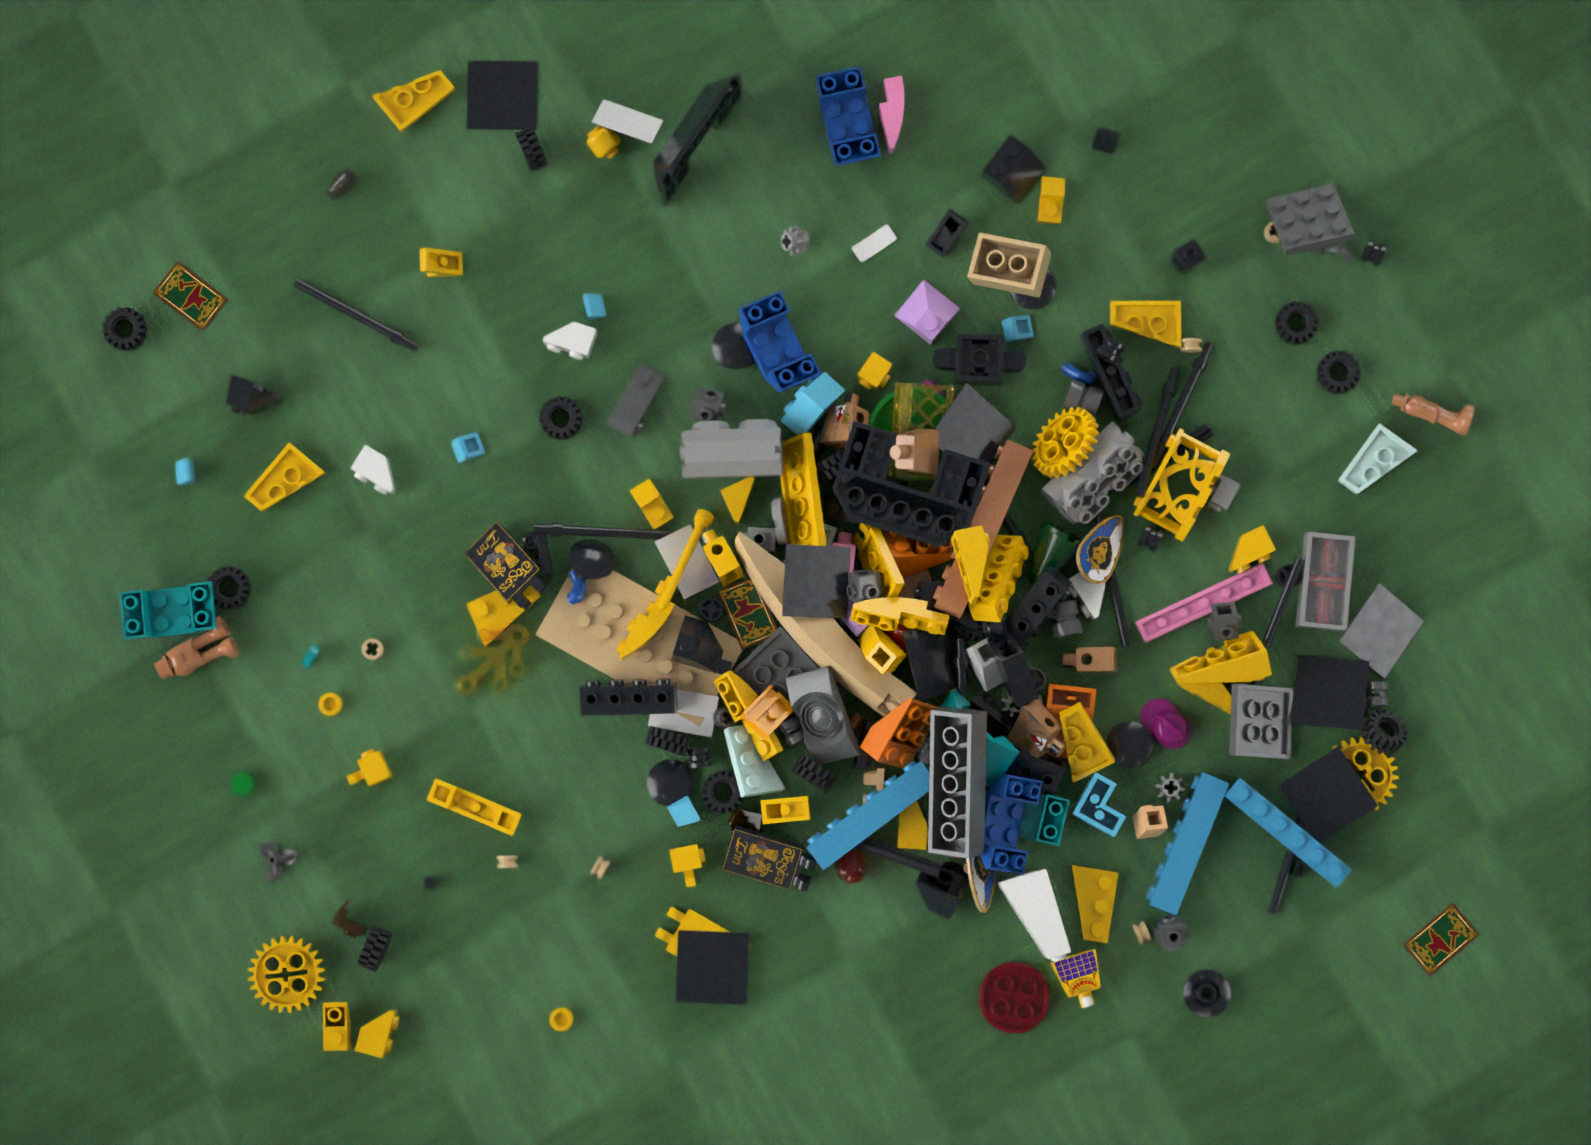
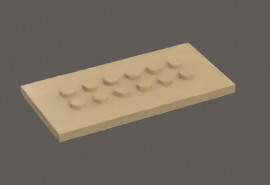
(600, 621)

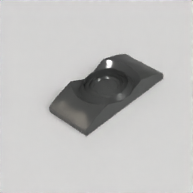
(822, 715)

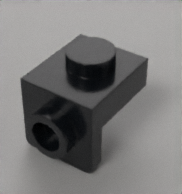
(1187, 257)

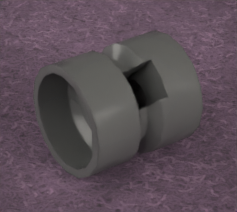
(1082, 397)
(1065, 620)

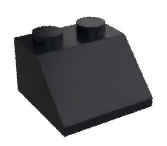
(1013, 169)

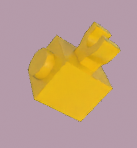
(373, 769)
(686, 860)

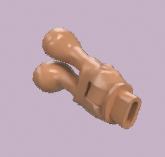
(1427, 410)
(186, 657)

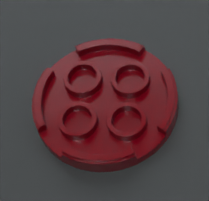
(1014, 997)

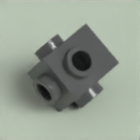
(707, 405)
(864, 585)
(1224, 621)
(1165, 927)

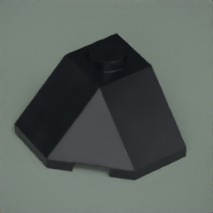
(249, 397)
(697, 645)
(943, 892)

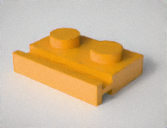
(767, 712)

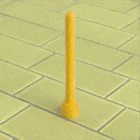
(703, 520)

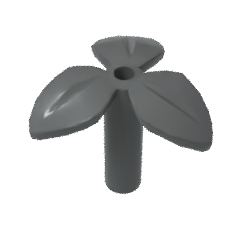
(1338, 249)
(270, 852)

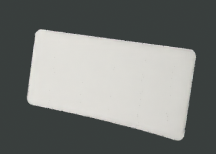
(874, 243)

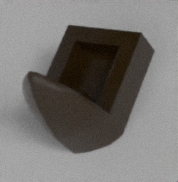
(747, 819)
(350, 927)

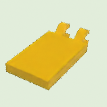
(876, 555)
(688, 922)

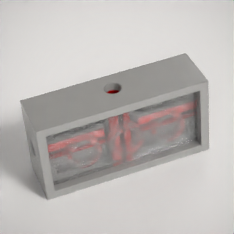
(1325, 582)

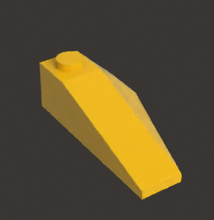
(1236, 661)

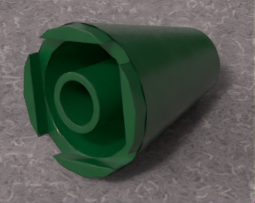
(1052, 548)

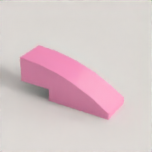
(892, 110)

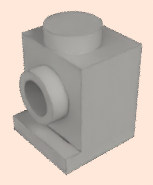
(1222, 494)
(768, 535)

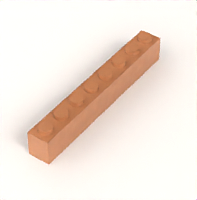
(990, 514)

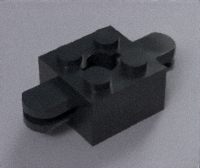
(979, 360)

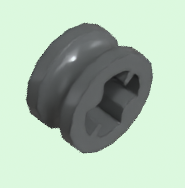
(719, 719)

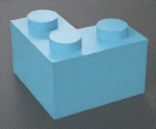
(811, 403)
(1092, 806)

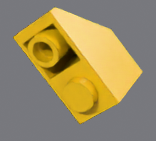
(1251, 547)
(881, 650)
(336, 1026)
(375, 1036)

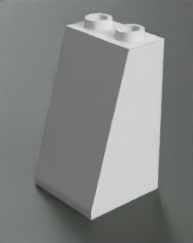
(1038, 911)

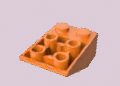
(915, 556)
(1062, 697)
(899, 734)

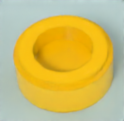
(330, 704)
(561, 1019)

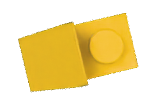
(1051, 200)
(440, 262)
(651, 504)
(785, 810)

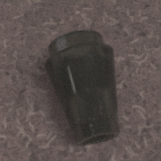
(342, 183)

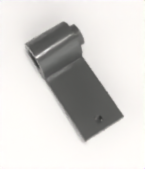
(634, 402)

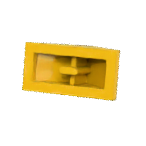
(737, 497)

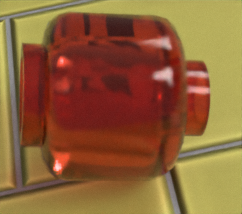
(851, 867)

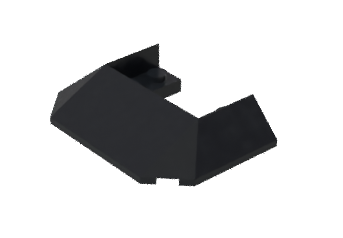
(706, 112)
(900, 509)

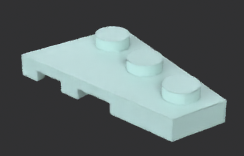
(1375, 458)
(751, 773)

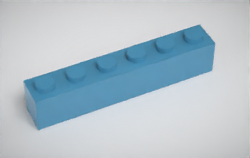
(870, 816)
(1288, 833)
(1187, 844)

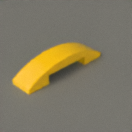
(474, 806)

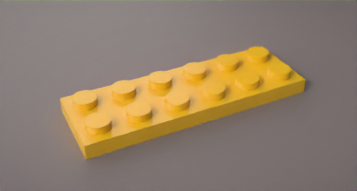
(801, 492)

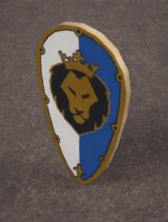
(1101, 549)
(981, 882)

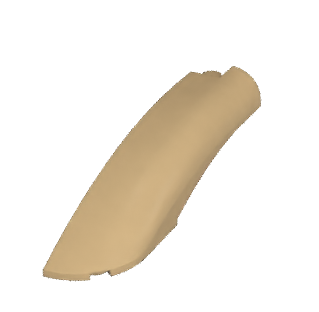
(822, 637)

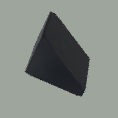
(1105, 140)

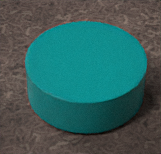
(311, 656)

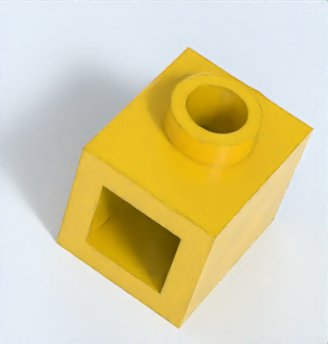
(874, 372)

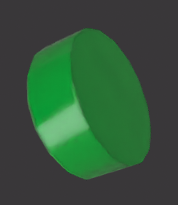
(242, 784)

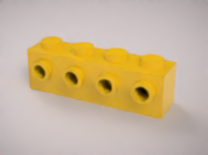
(999, 578)

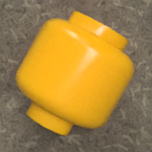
(603, 142)

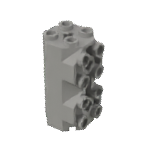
(724, 452)
(1109, 467)

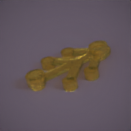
(495, 656)

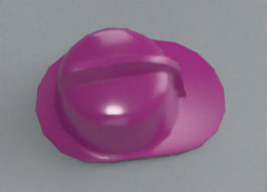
(1166, 723)

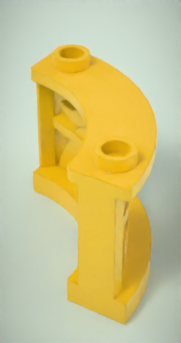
(1187, 516)

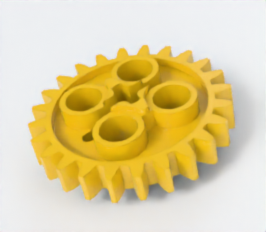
(1065, 442)
(1373, 762)
(284, 953)

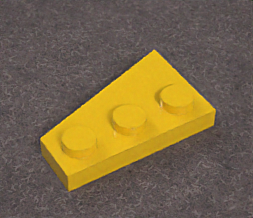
(413, 100)
(1149, 319)
(283, 477)
(495, 613)
(1083, 743)
(1095, 900)

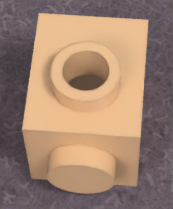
(1149, 821)

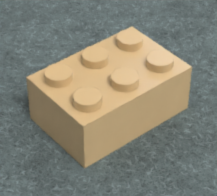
(1009, 265)

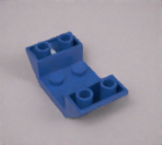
(847, 116)
(775, 343)
(1002, 822)

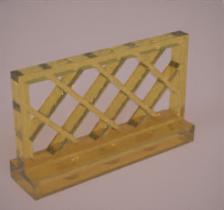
(902, 417)

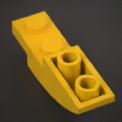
(891, 611)
(645, 628)
(738, 698)

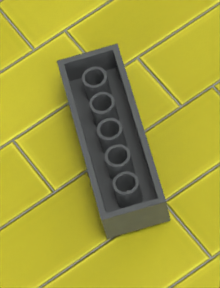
(957, 782)

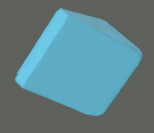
(594, 306)
(1017, 328)
(467, 447)
(185, 472)
(683, 812)

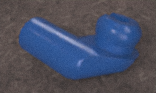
(1087, 378)
(578, 590)

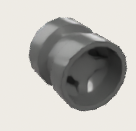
(1038, 678)
(1377, 688)
(790, 726)

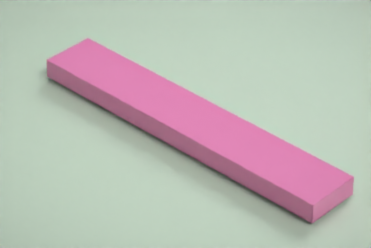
(1200, 603)

